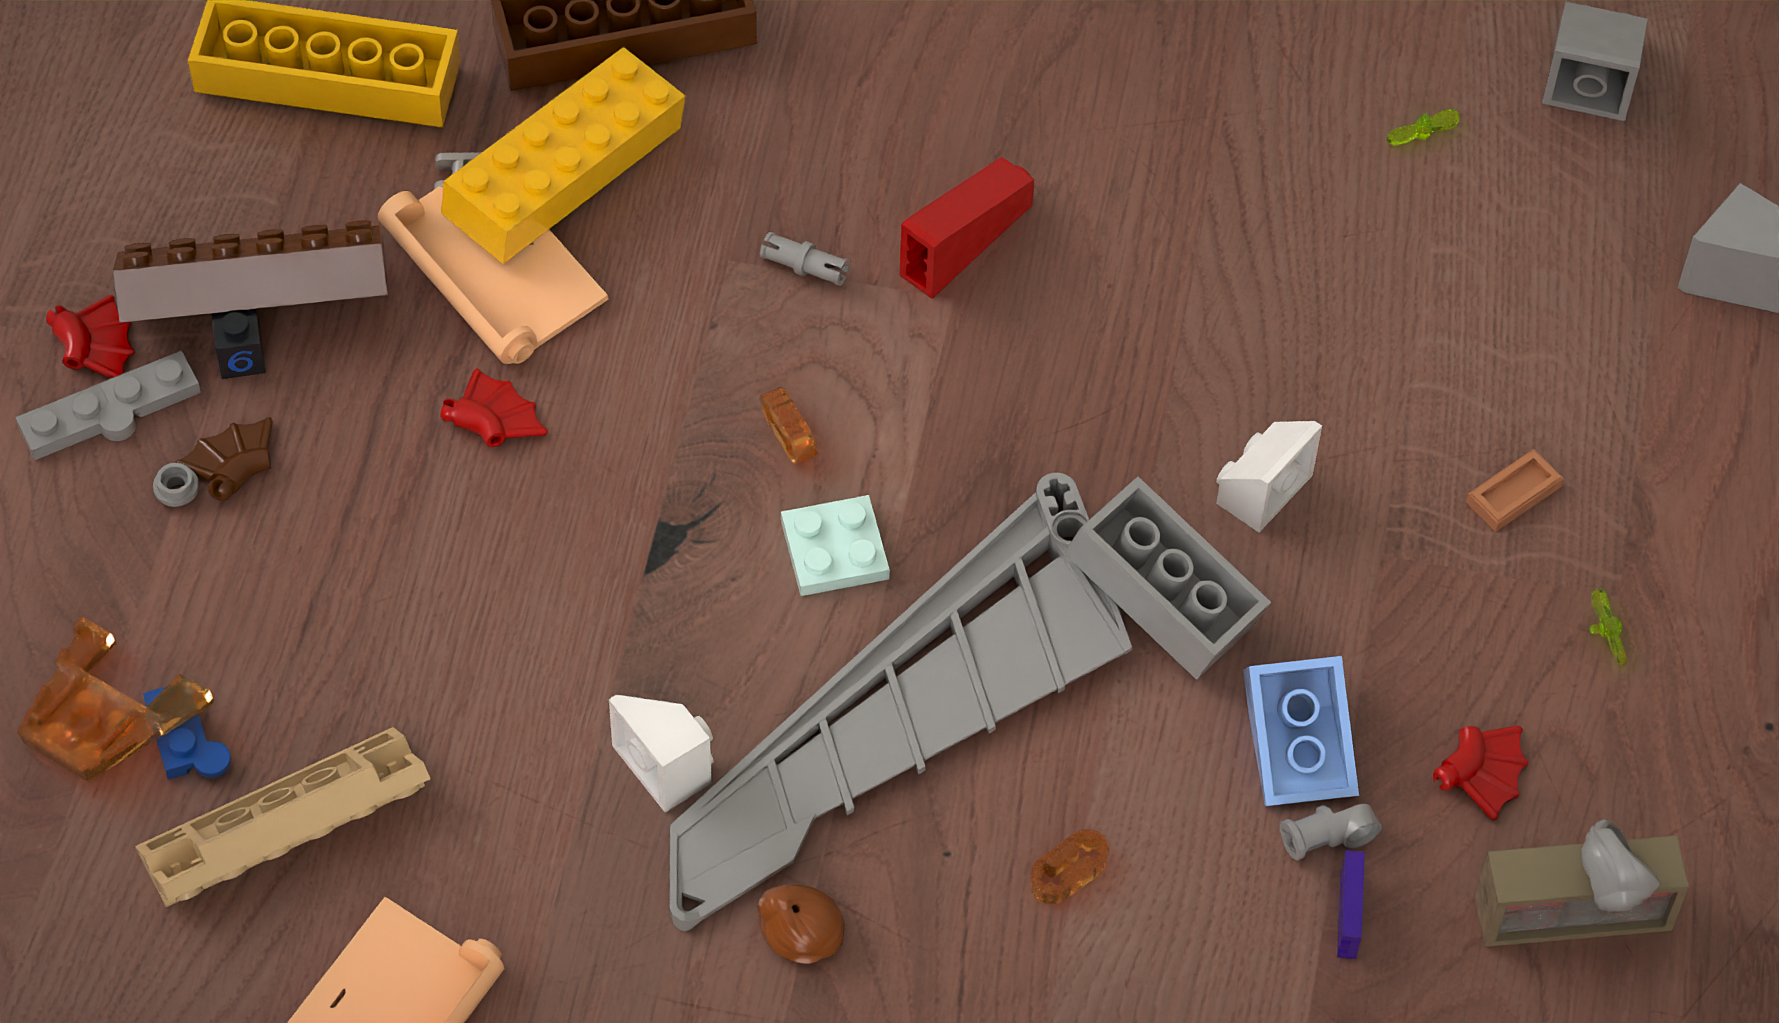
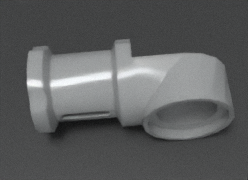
(1348, 827)

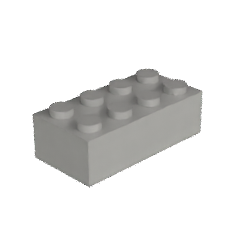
(1167, 577)

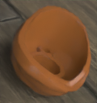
(800, 923)

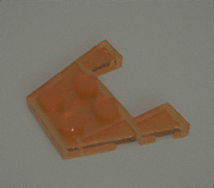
(91, 723)

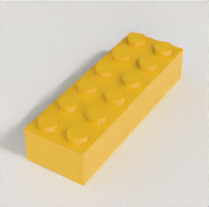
(325, 61)
(562, 155)

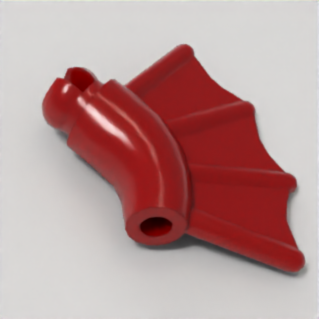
(92, 337)
(492, 411)
(1485, 767)

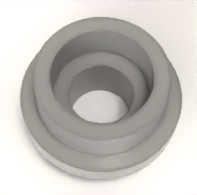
(172, 475)

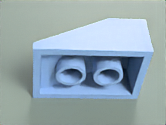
(1301, 730)

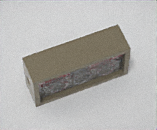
(1549, 896)

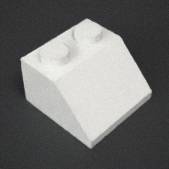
(1269, 472)
(662, 747)

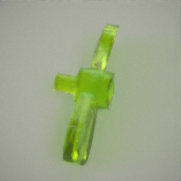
(1424, 127)
(1608, 625)

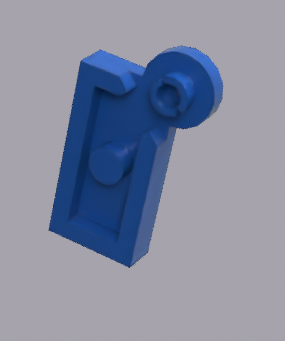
(188, 749)

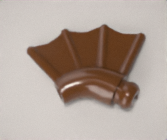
(231, 457)

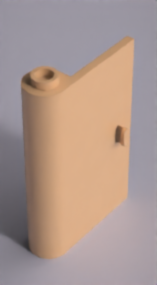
(506, 304)
(402, 974)

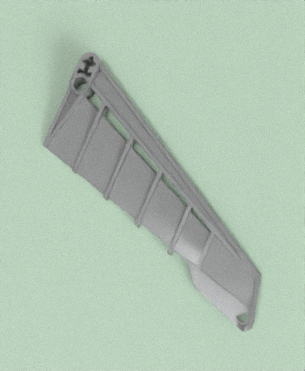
(992, 667)

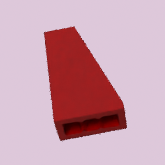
(962, 224)

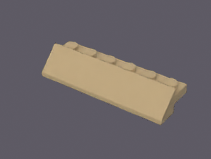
(282, 816)

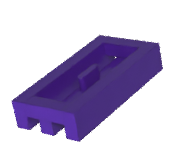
(1350, 904)

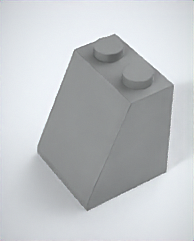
(1595, 61)
(1737, 253)

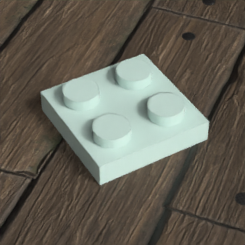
(835, 545)

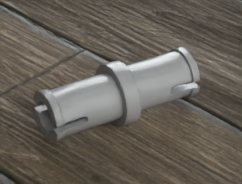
(805, 258)

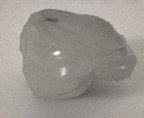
(1614, 872)

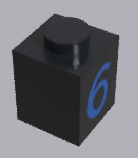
(238, 343)

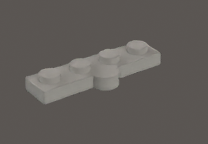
(108, 406)

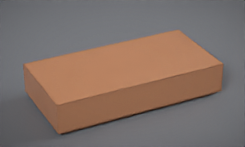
(1514, 490)

